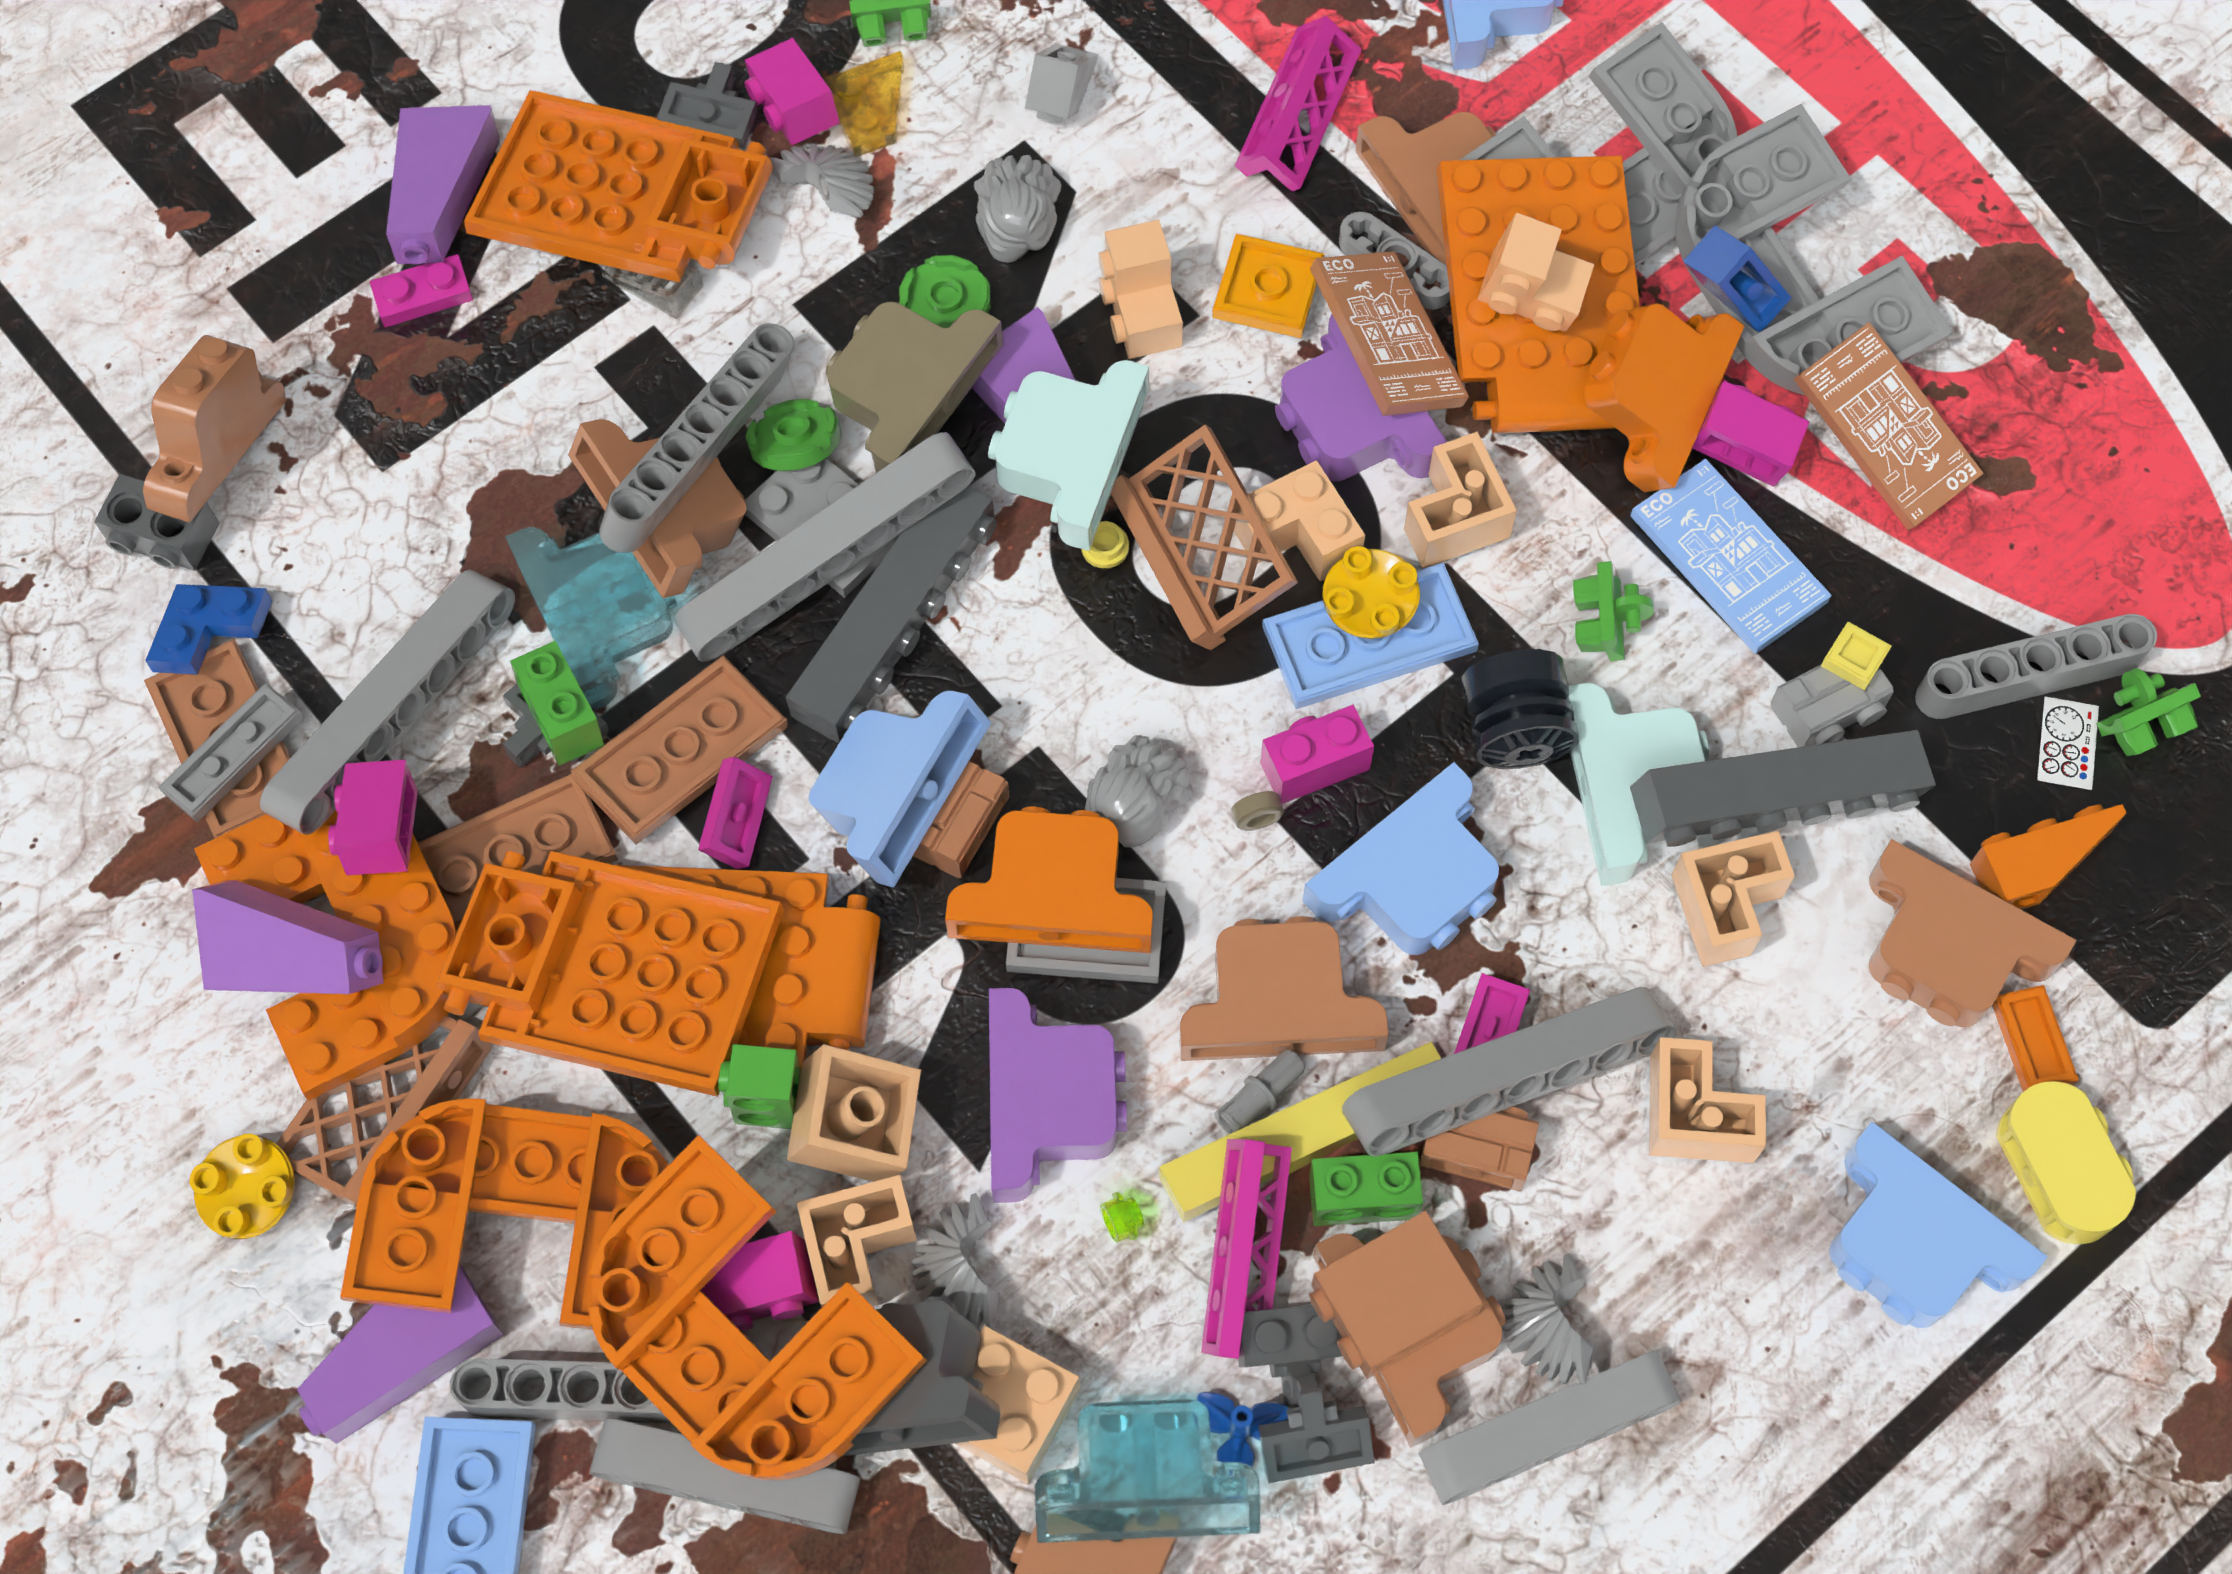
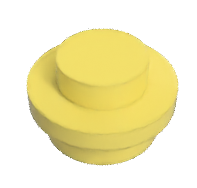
(1108, 546)

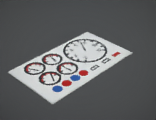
(2068, 743)

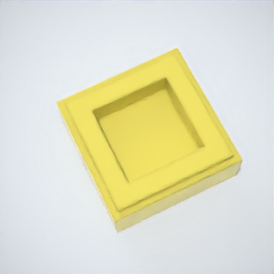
(1856, 655)

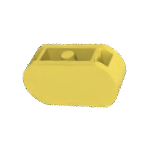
(2066, 1162)

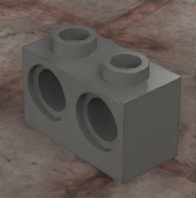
(153, 530)

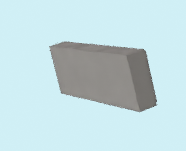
(231, 752)

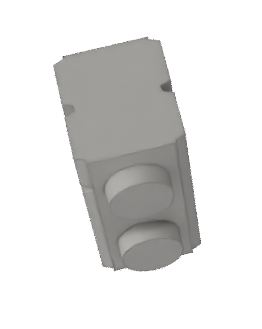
(1822, 705)

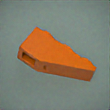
(2036, 862)

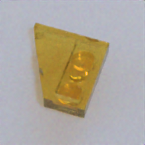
(869, 102)

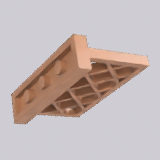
(1166, 556)
(442, 1080)

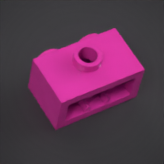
(791, 92)
(1751, 434)
(1316, 753)
(374, 817)
(765, 1281)

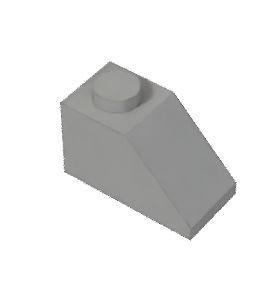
(1059, 82)

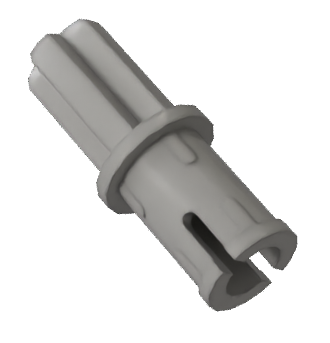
(1260, 1092)

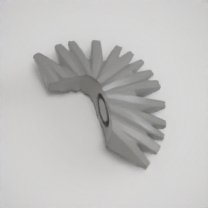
(833, 172)
(948, 1268)
(1541, 1328)

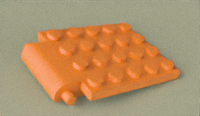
(619, 188)
(1533, 372)
(818, 965)
(610, 967)

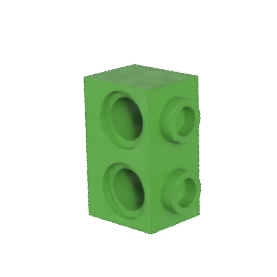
(557, 703)
(760, 1085)
(1365, 1189)

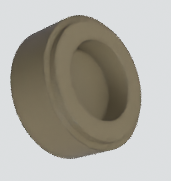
(1257, 810)

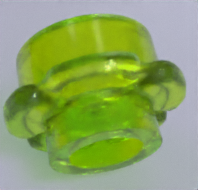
(1122, 1217)

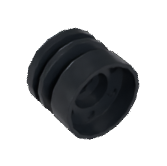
(1520, 709)

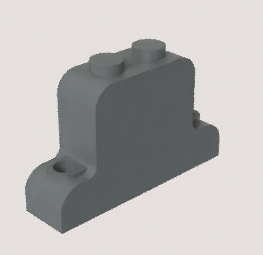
(942, 1398)

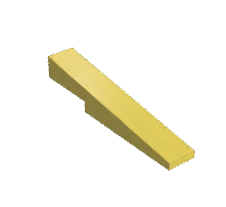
(1309, 1127)

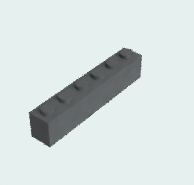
(889, 614)
(1782, 787)

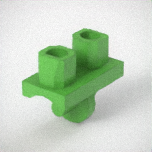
(872, 14)
(1605, 593)
(2132, 724)

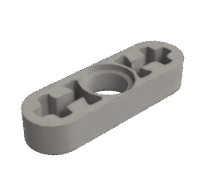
(1388, 240)

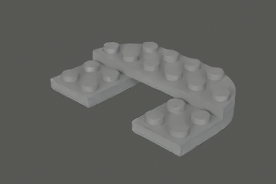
(1670, 113)
(1763, 181)

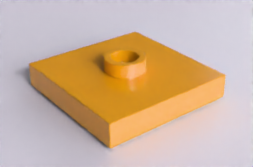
(1267, 286)

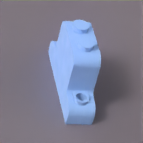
(1476, 23)
(894, 779)
(1413, 870)
(1921, 1236)

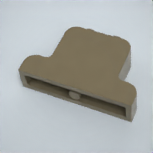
(909, 374)

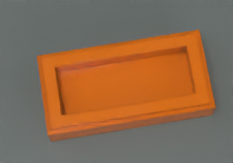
(2034, 1037)

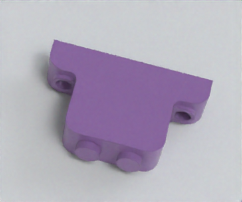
(1340, 421)
(1047, 1094)

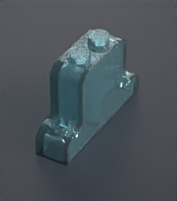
(593, 605)
(1146, 1476)

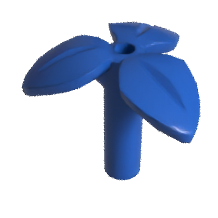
(1240, 1424)

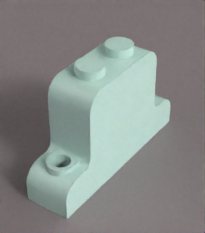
(1069, 443)
(1612, 757)

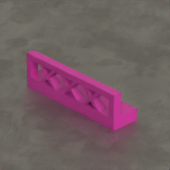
(1291, 87)
(1235, 1242)

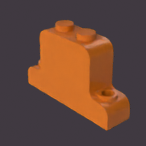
(1658, 385)
(1052, 887)

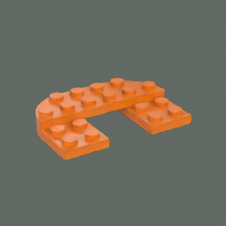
(347, 1034)
(496, 1163)
(699, 1367)

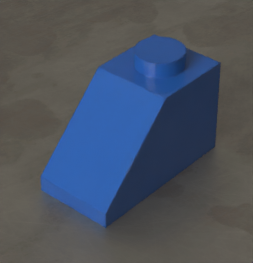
(1737, 278)

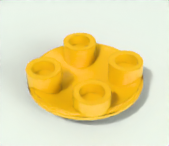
(1371, 593)
(243, 1186)

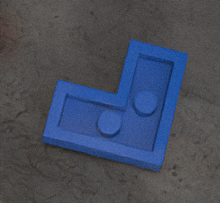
(198, 615)

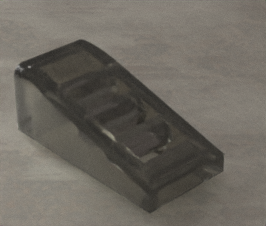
(670, 302)

